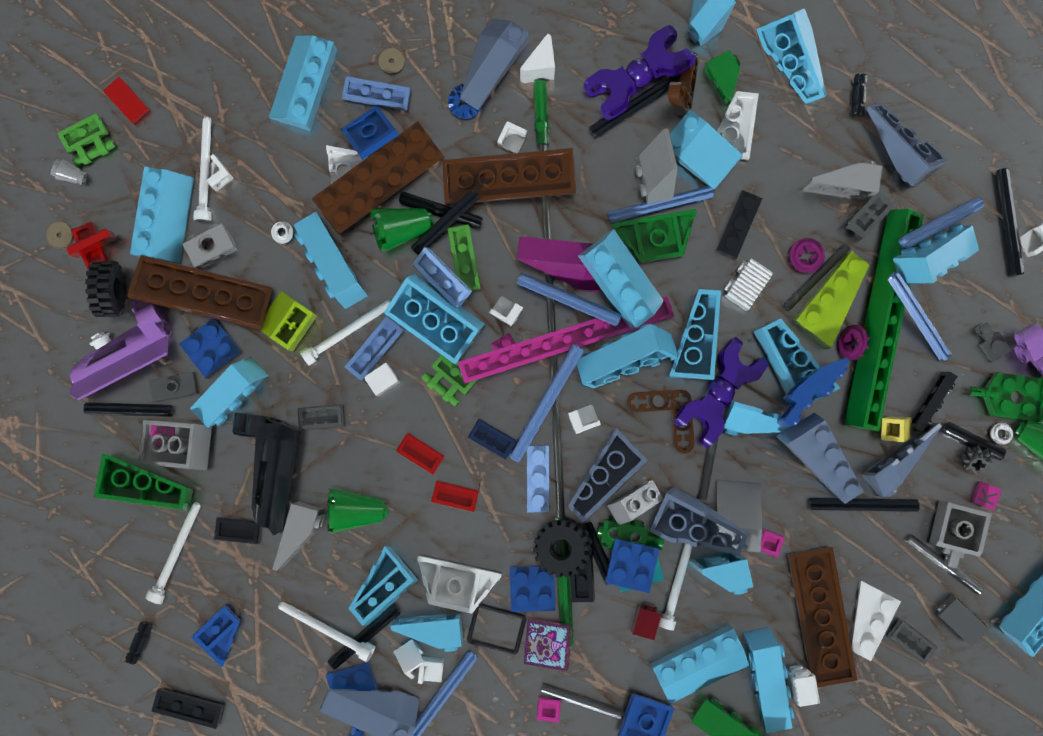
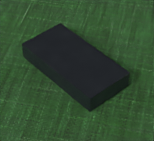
(237, 530)

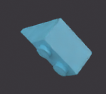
(703, 150)
(435, 630)

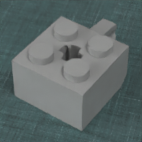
(954, 542)

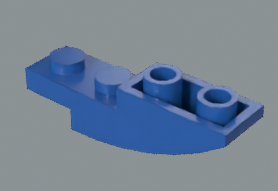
(816, 384)

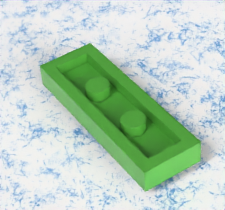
(464, 256)

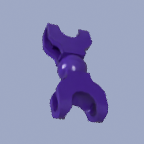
(639, 72)
(720, 392)

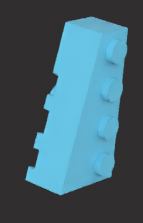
(329, 261)
(786, 354)
(769, 680)

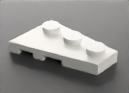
(739, 122)
(871, 619)

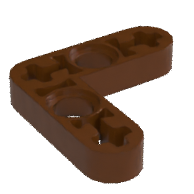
(681, 93)
(674, 409)

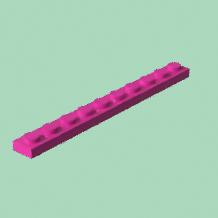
(550, 345)

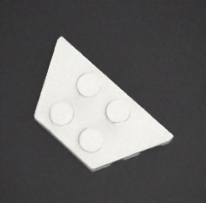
(455, 584)

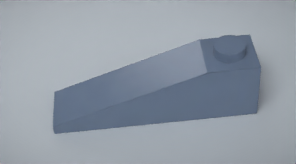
(493, 56)
(373, 710)

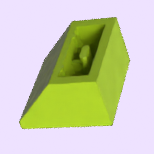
(287, 321)

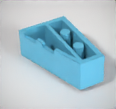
(228, 392)
(383, 586)

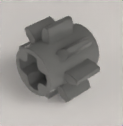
(976, 459)

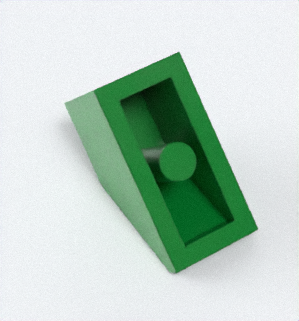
(723, 74)

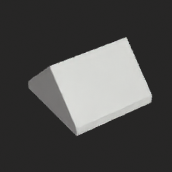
(540, 63)

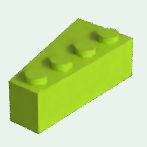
(830, 303)

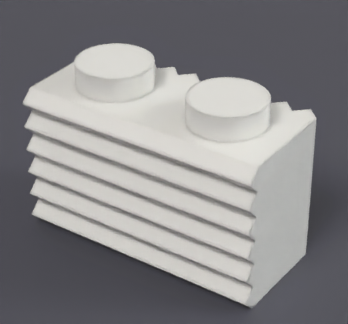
(748, 284)
(802, 686)

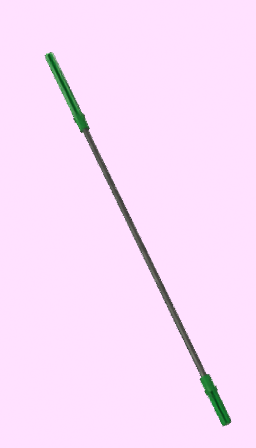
(542, 140)

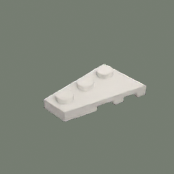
(341, 161)

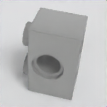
(223, 246)
(635, 502)

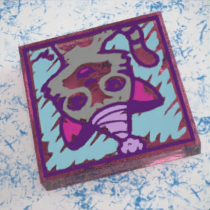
(548, 644)

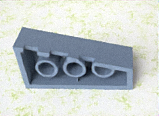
(820, 453)

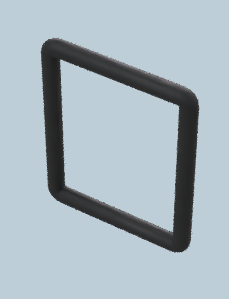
(486, 645)

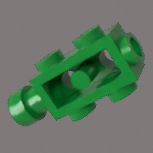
(625, 532)

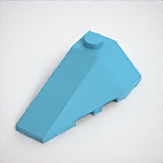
(708, 19)
(794, 50)
(748, 419)

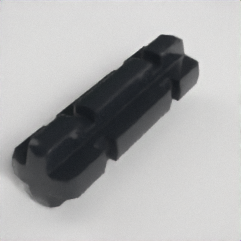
(859, 95)
(138, 642)

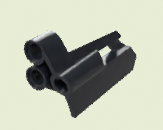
(276, 455)

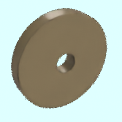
(396, 66)
(53, 231)

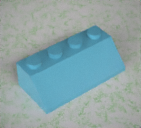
(303, 81)
(162, 215)
(621, 279)
(433, 318)
(726, 570)
(1025, 622)
(700, 664)

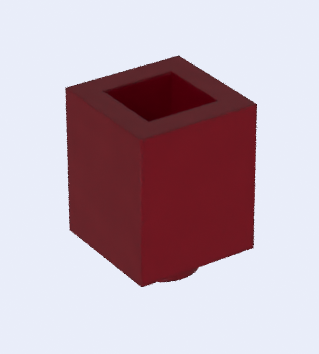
(646, 621)

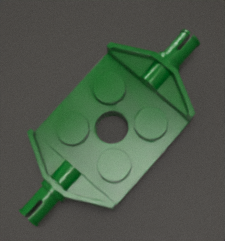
(998, 396)

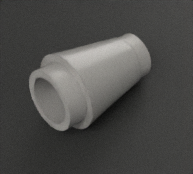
(67, 172)

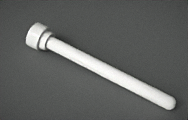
(202, 212)
(311, 354)
(157, 592)
(667, 618)
(362, 649)

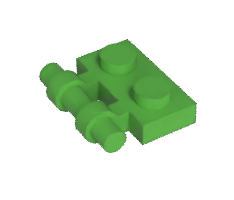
(84, 133)
(452, 373)

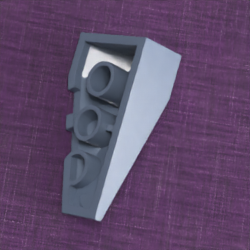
(909, 155)
(896, 466)
(692, 522)

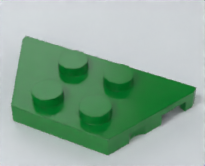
(657, 236)

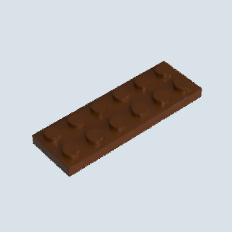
(510, 175)
(377, 178)
(200, 292)
(822, 616)

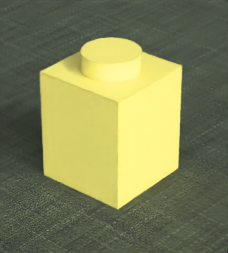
(896, 428)

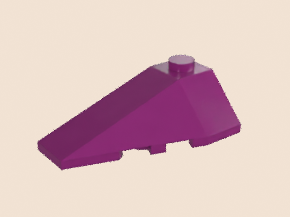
(558, 260)

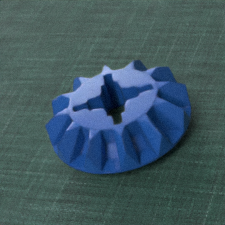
(464, 110)

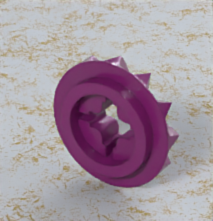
(810, 246)
(848, 337)

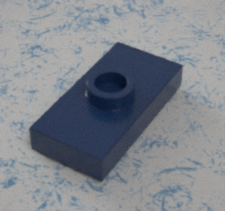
(492, 438)

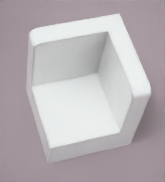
(512, 138)
(218, 174)
(1032, 241)
(506, 311)
(382, 379)
(584, 419)
(409, 657)
(431, 670)

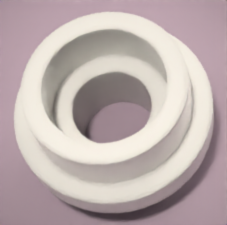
(288, 234)
(100, 339)
(1007, 430)

